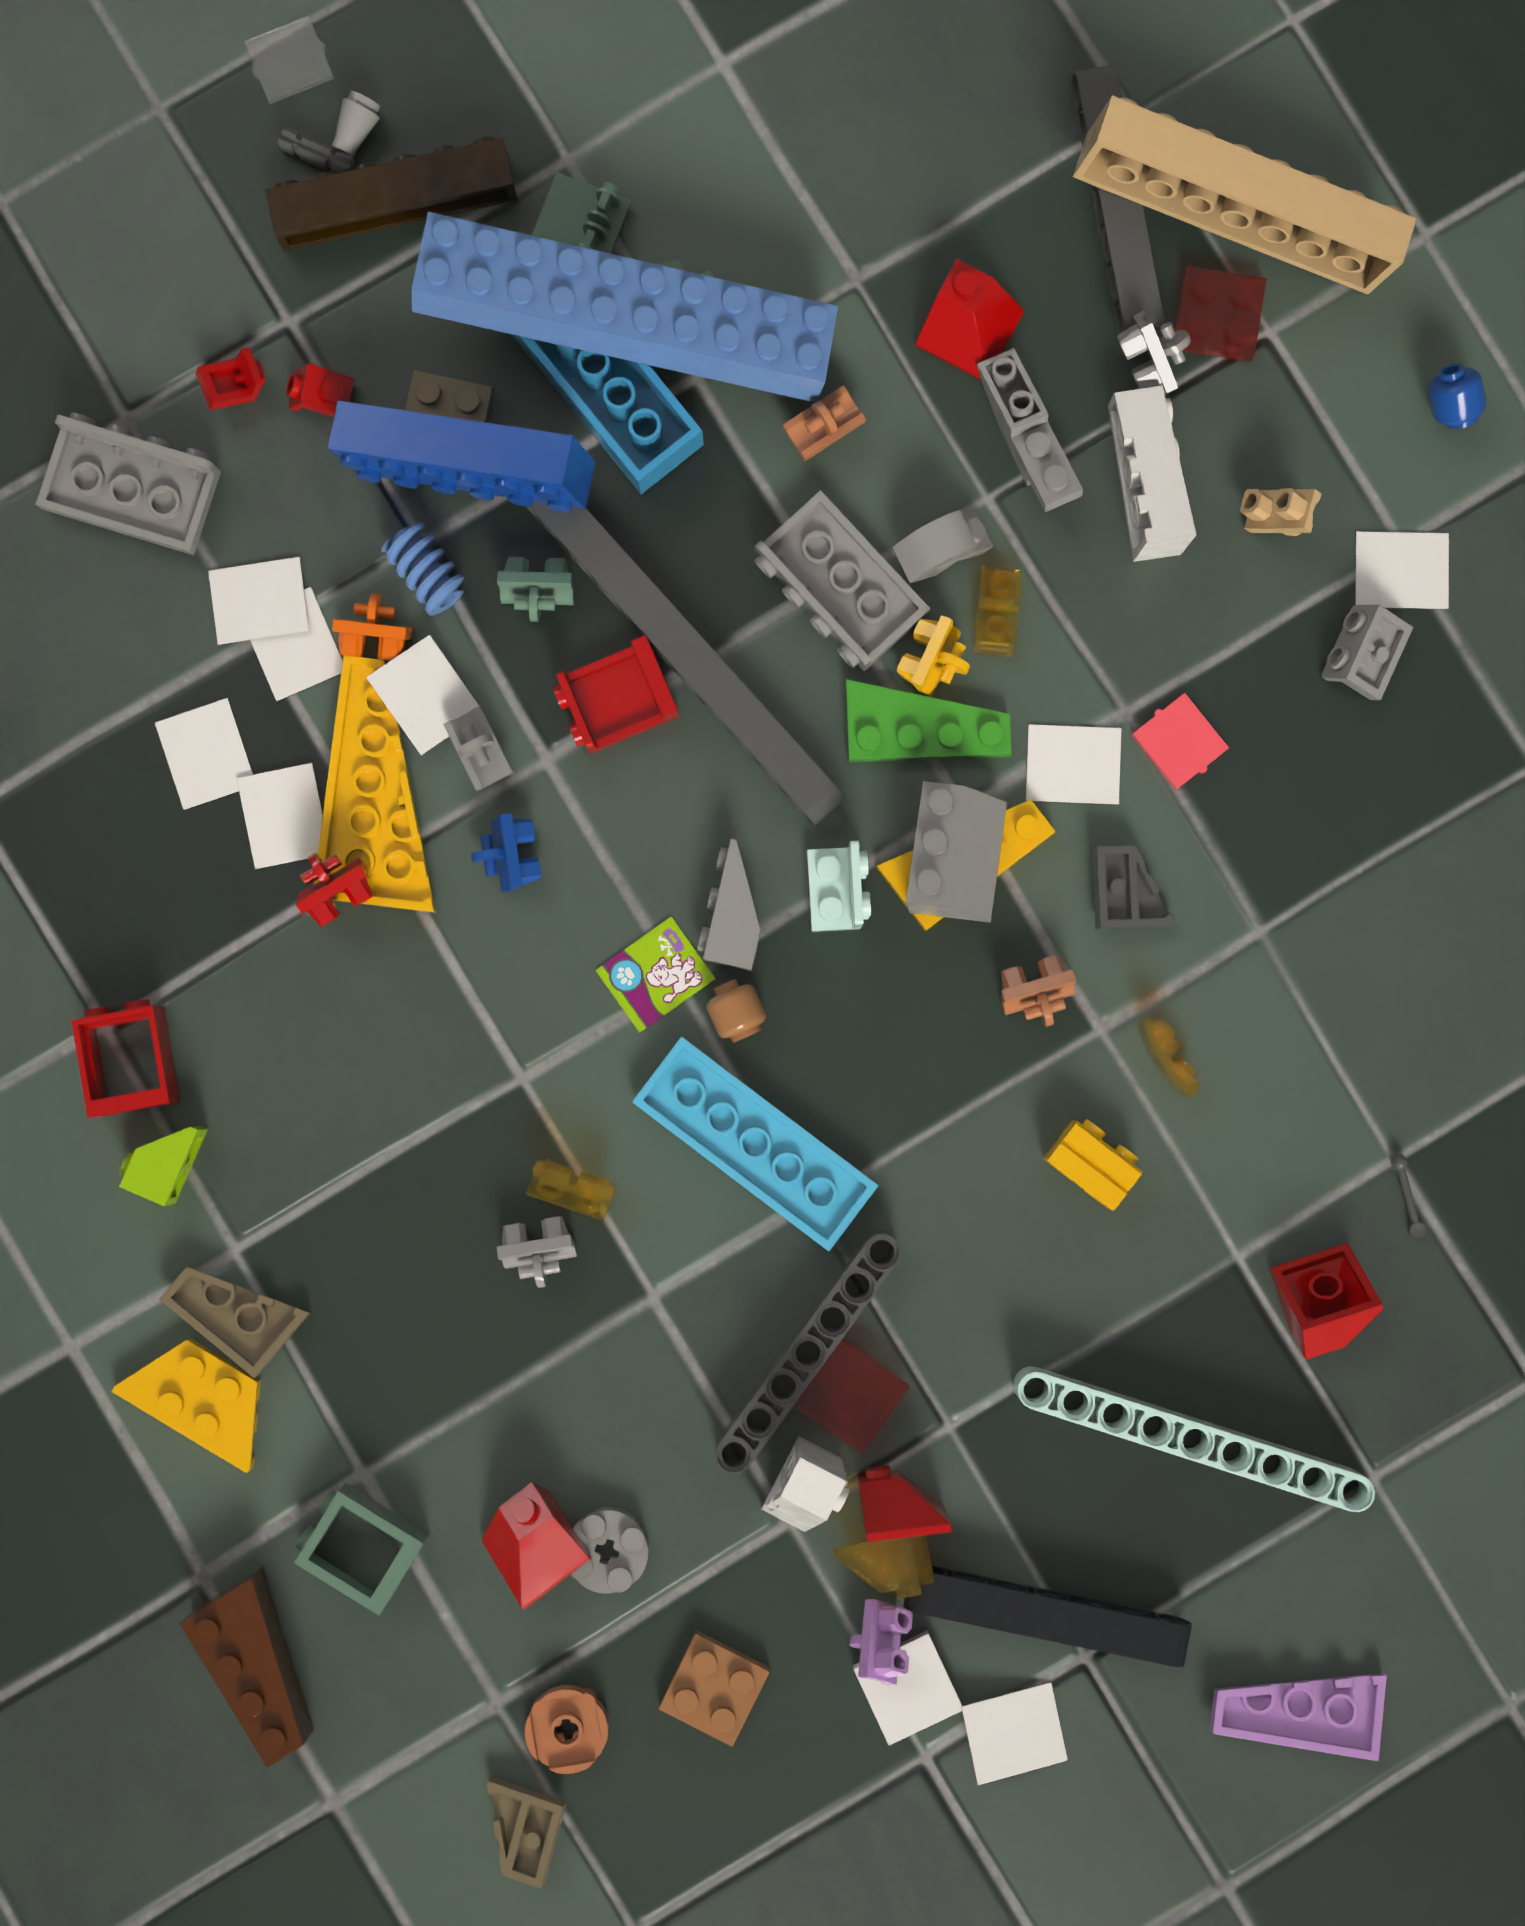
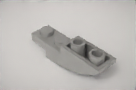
(1027, 430)

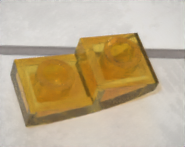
(997, 611)
(1161, 1047)

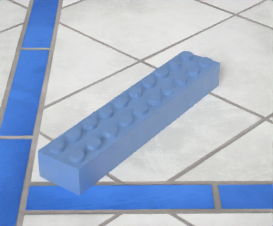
(622, 307)

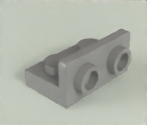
(1367, 650)

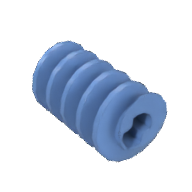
(423, 569)

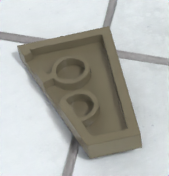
(232, 1318)

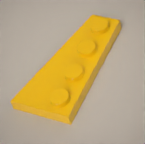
(1022, 832)

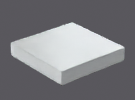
(920, 1696)

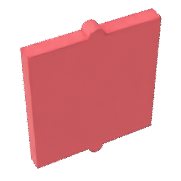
(1180, 741)

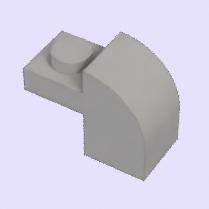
(942, 544)

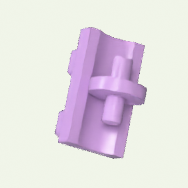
(880, 1642)

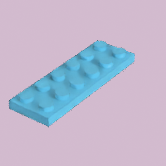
(755, 1143)

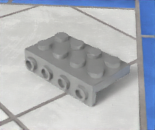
(128, 483)
(840, 582)

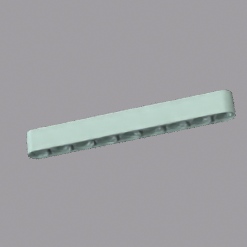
(1211, 1446)

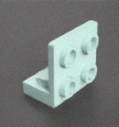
(837, 889)

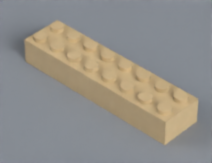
(1243, 196)

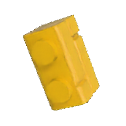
(1094, 1164)

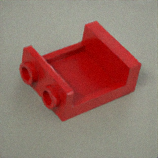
(616, 697)

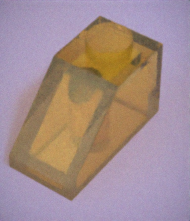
(891, 1564)

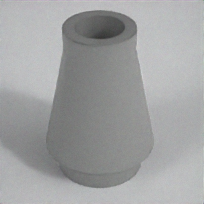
(355, 122)

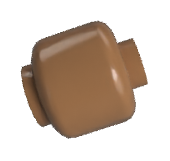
(736, 1011)

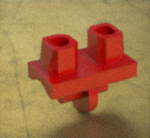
(317, 898)

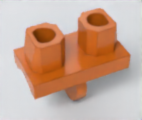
(353, 633)

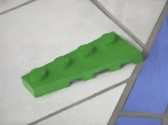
(911, 726)

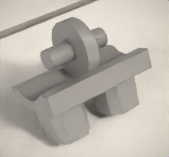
(1143, 338)
(478, 748)
(538, 1256)

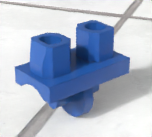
(506, 836)

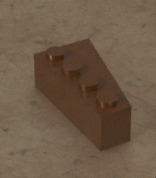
(251, 1666)

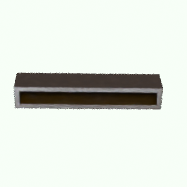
(391, 193)

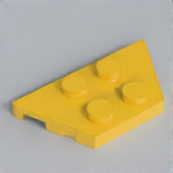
(200, 1399)

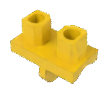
(940, 658)

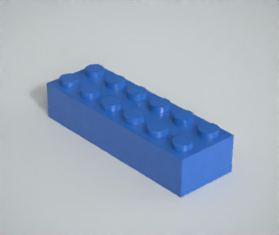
(462, 456)

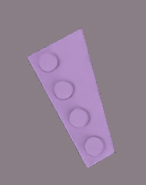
(1314, 1715)

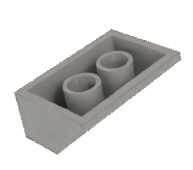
(956, 853)

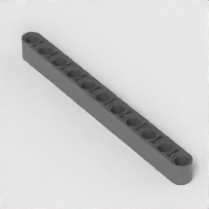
(692, 660)

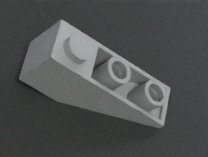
(734, 924)

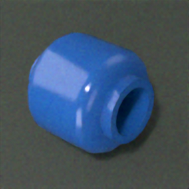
(1457, 396)

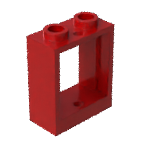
(91, 1067)

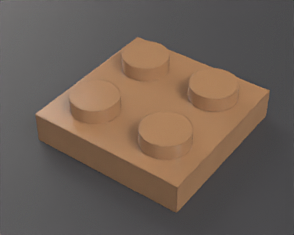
(714, 1688)

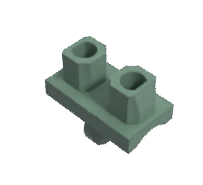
(535, 589)

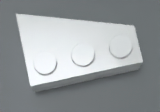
(808, 1486)

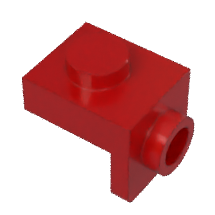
(231, 380)
(318, 389)

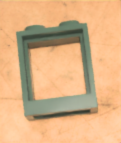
(379, 1516)

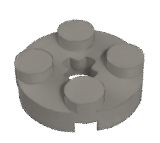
(628, 1538)

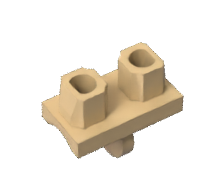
(1280, 510)

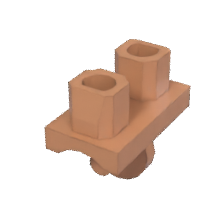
(823, 423)
(1039, 996)

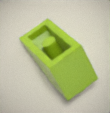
(161, 1167)

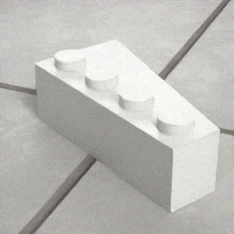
(1150, 474)

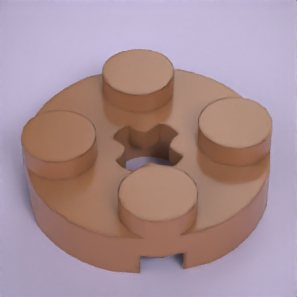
(552, 1748)

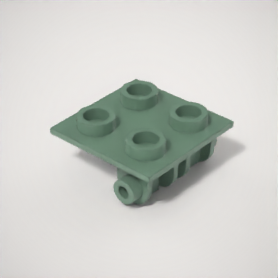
(582, 214)

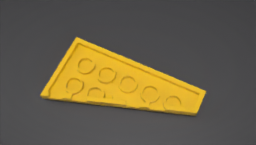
(371, 798)

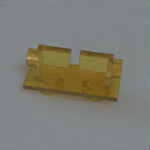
(581, 1193)

